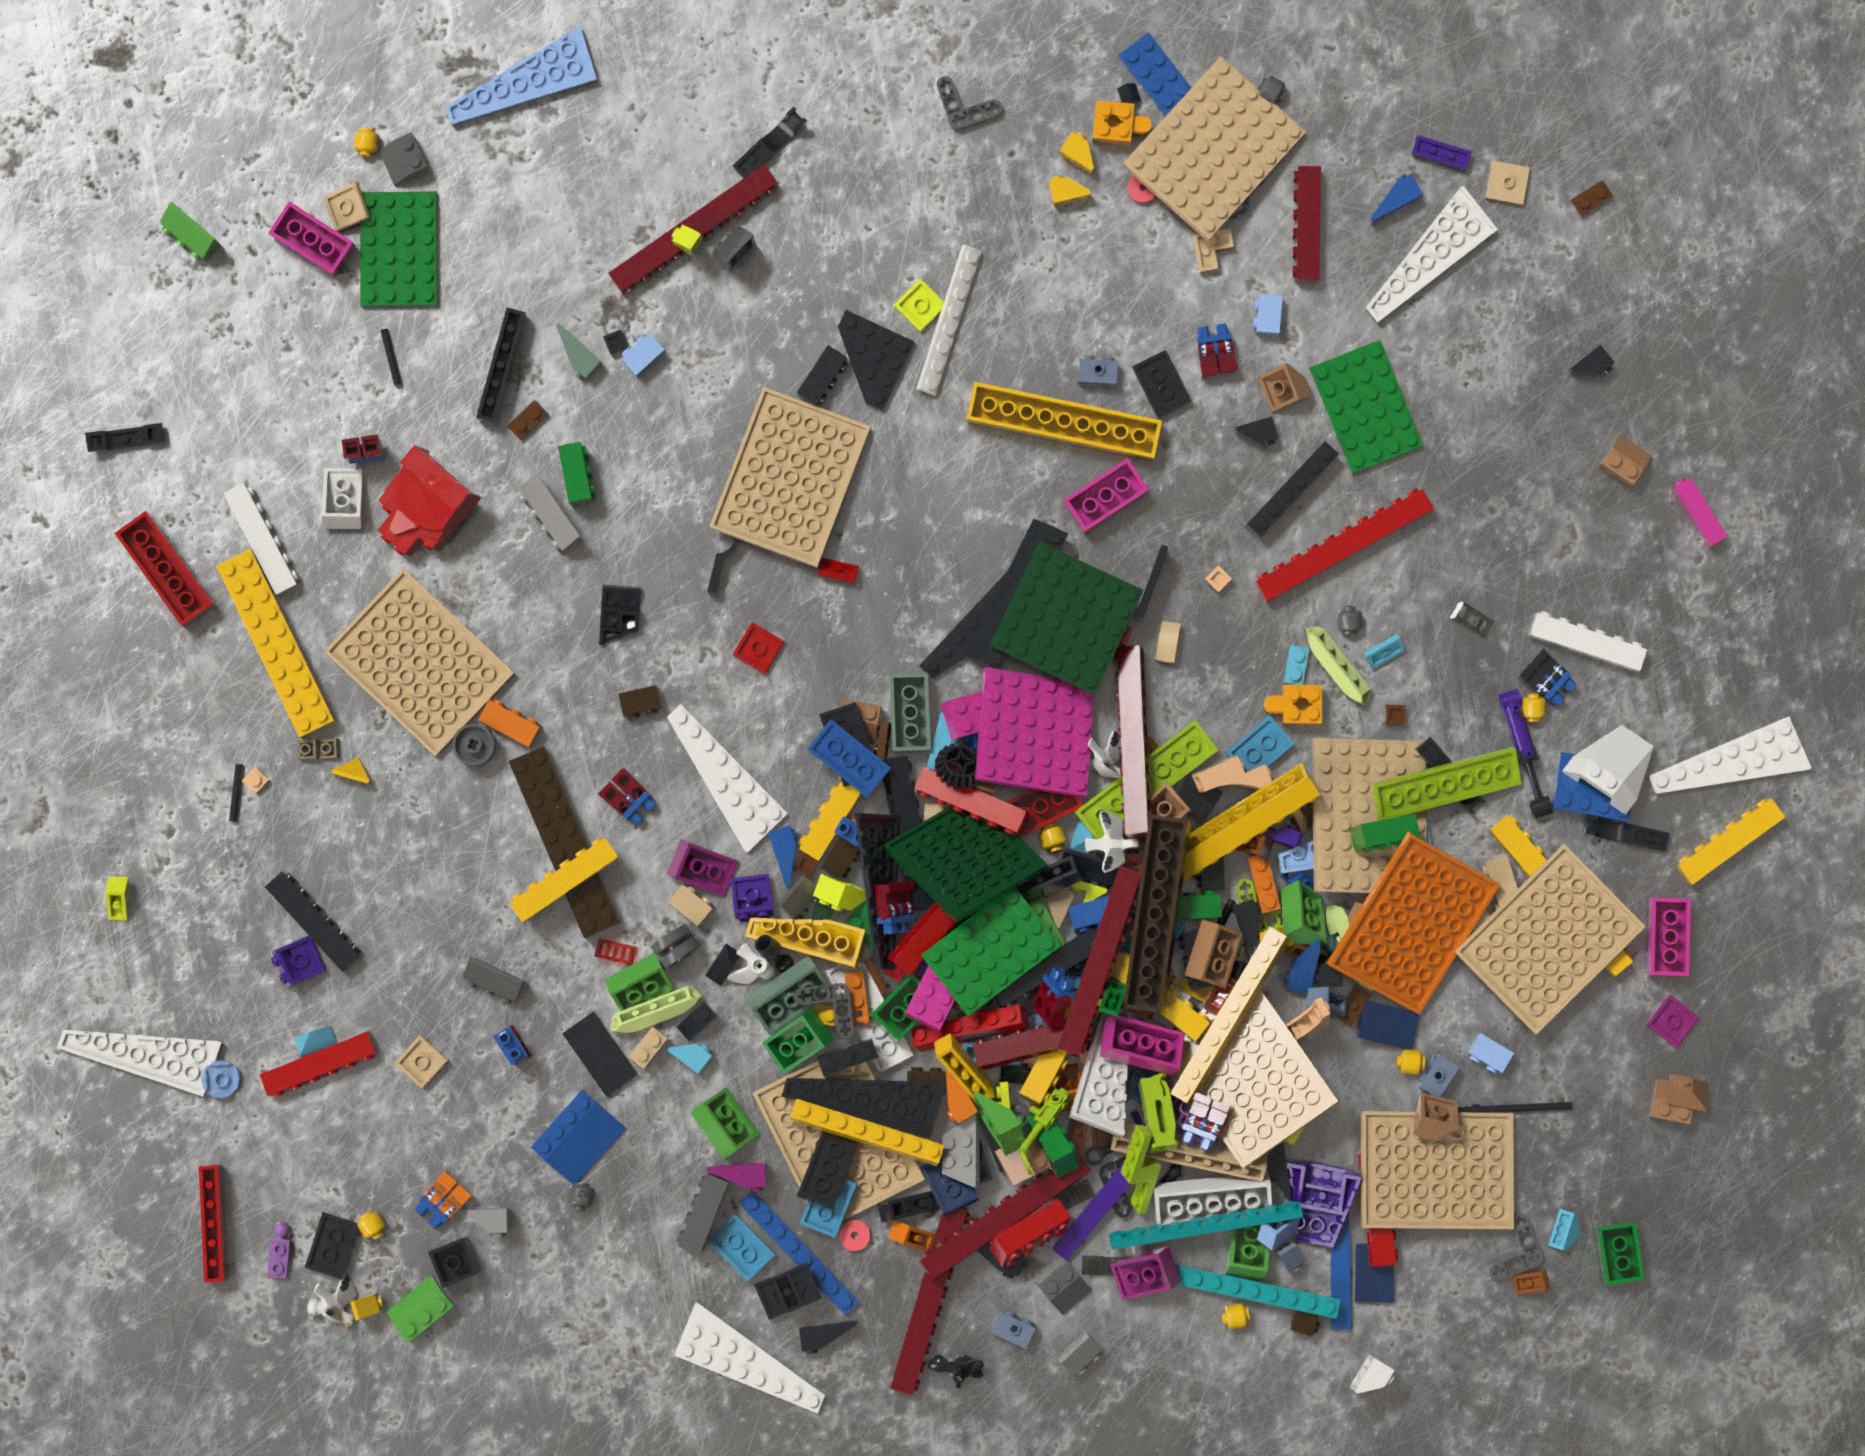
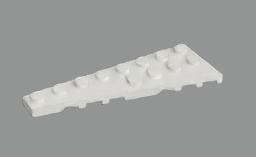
(1448, 239)
(1755, 755)
(741, 799)
(162, 1059)
(1102, 1087)
(724, 1350)

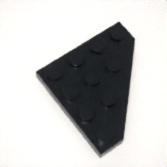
(875, 356)

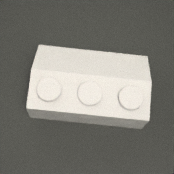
(1372, 1375)

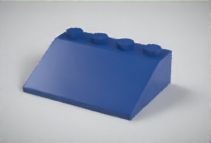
(1581, 796)
(578, 1137)

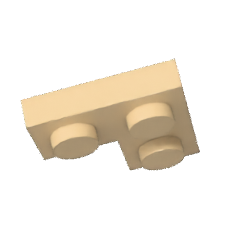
(1206, 249)

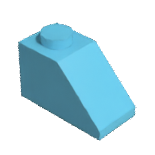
(692, 1055)

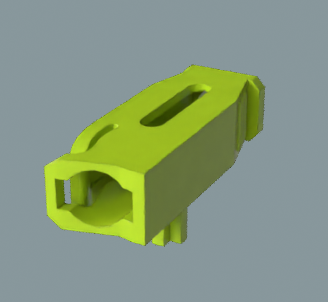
(1158, 1112)

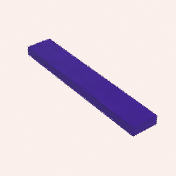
(1091, 1215)

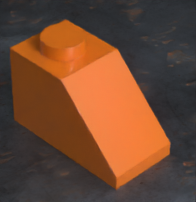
(911, 1235)

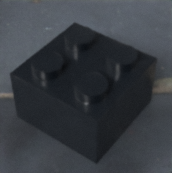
(1199, 802)
(454, 1262)

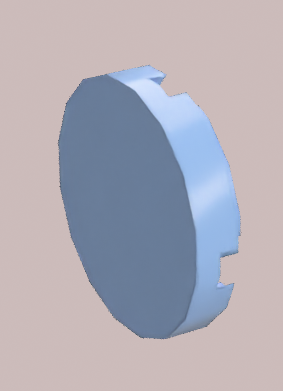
(220, 1079)

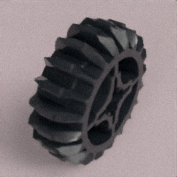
(957, 766)

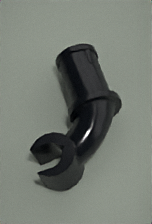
(1173, 1173)

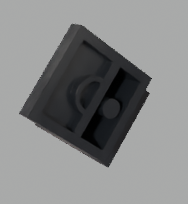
(787, 1291)

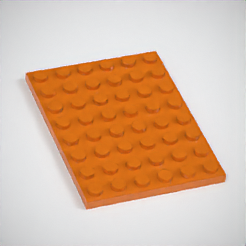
(1413, 923)

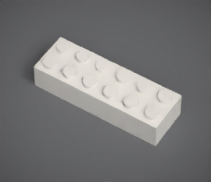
(1208, 1197)

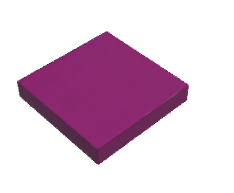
(1672, 1020)

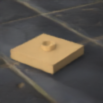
(1507, 182)
(347, 207)
(421, 1061)

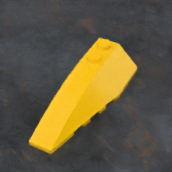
(813, 938)

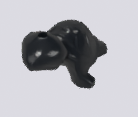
(958, 1367)

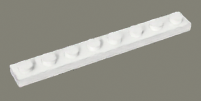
(949, 320)

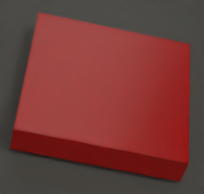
(758, 648)

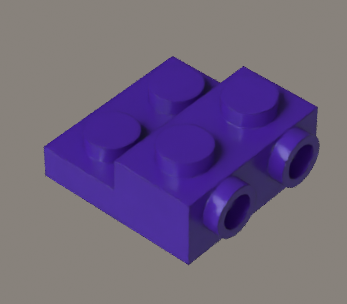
(1286, 836)
(752, 897)
(297, 961)

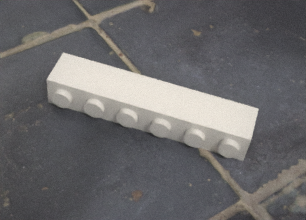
(261, 539)
(1587, 642)

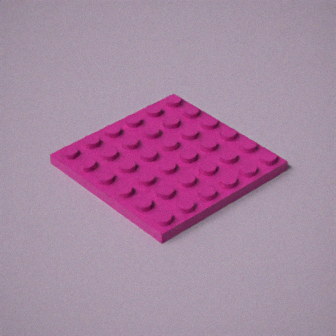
(1034, 733)

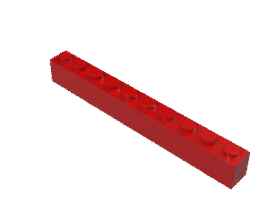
(1344, 545)

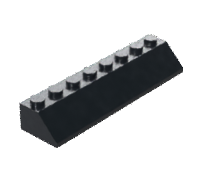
(980, 647)

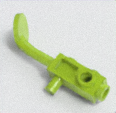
(1044, 1119)

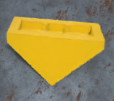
(353, 770)

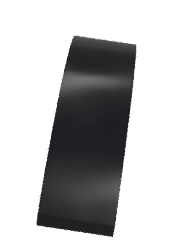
(124, 438)

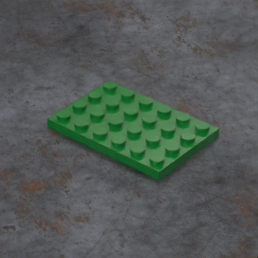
(399, 249)
(1365, 406)
(990, 951)

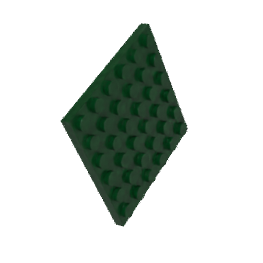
(1066, 618)
(964, 861)

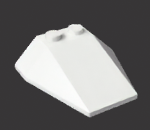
(1614, 766)

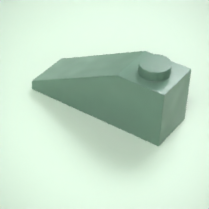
(581, 359)

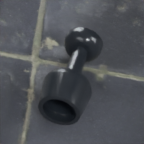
(769, 949)

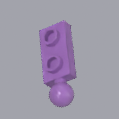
(279, 1252)

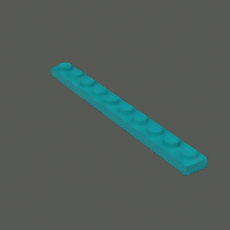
(1206, 1225)
(1258, 1291)

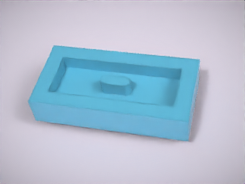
(1384, 651)
(1296, 665)

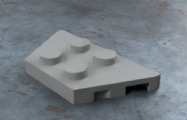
(962, 1152)

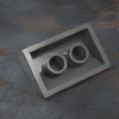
(493, 980)

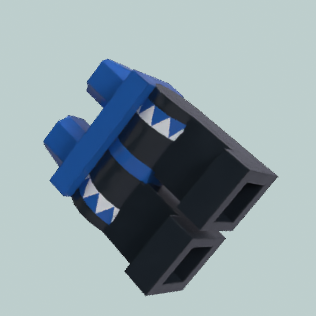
(1550, 678)

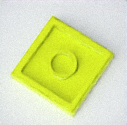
(920, 305)

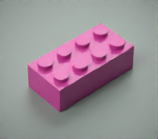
(311, 239)
(1105, 495)
(962, 715)
(1668, 936)
(930, 1002)
(1142, 1044)

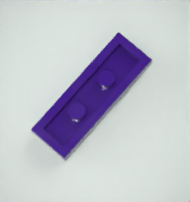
(1441, 152)

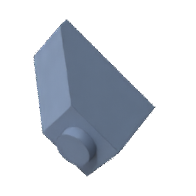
(1290, 1256)

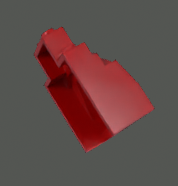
(423, 504)

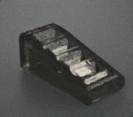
(1475, 613)

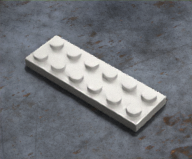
(888, 1051)

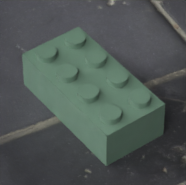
(910, 712)
(774, 1001)

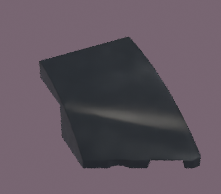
(618, 612)

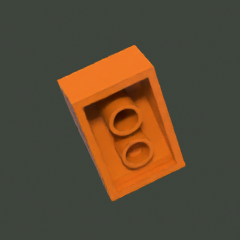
(959, 1101)

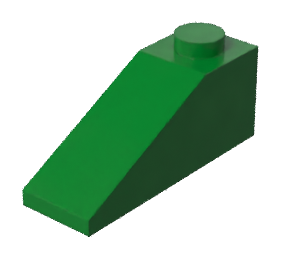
(1113, 998)

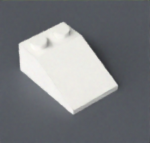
(342, 498)

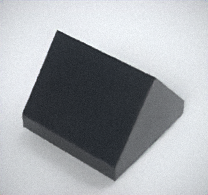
(1128, 93)

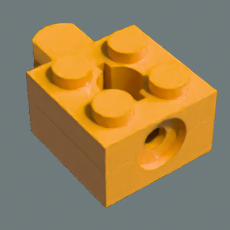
(1116, 123)
(1297, 704)

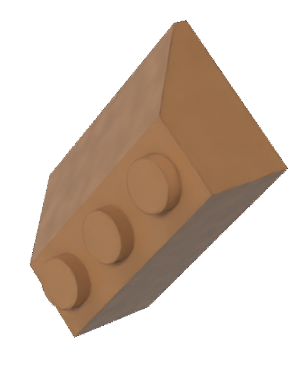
(1213, 954)

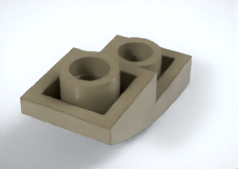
(318, 749)

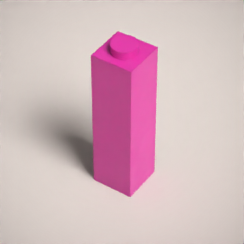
(1699, 512)

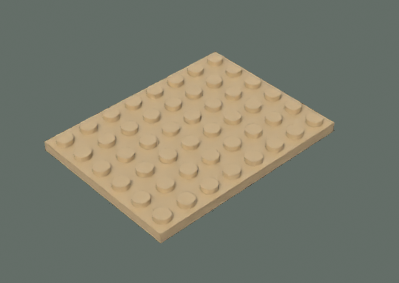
(1213, 148)
(789, 477)
(419, 662)
(1344, 780)
(1549, 939)
(1263, 1081)
(875, 1170)
(1440, 1181)

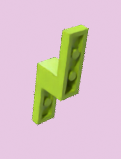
(1140, 1169)

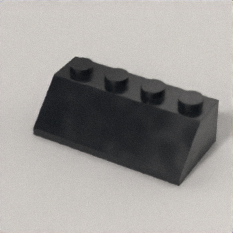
(1092, 868)

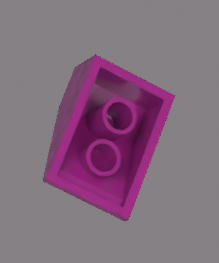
(702, 867)
(746, 1175)
(1146, 1273)

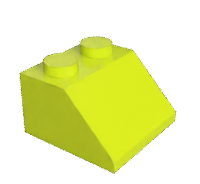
(838, 893)

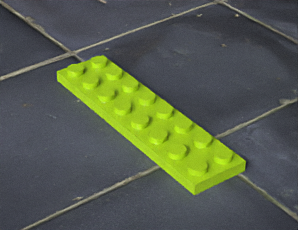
(1166, 764)
(1446, 783)

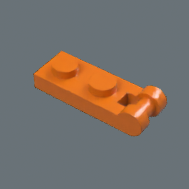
(856, 985)

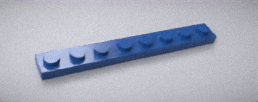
(798, 1251)

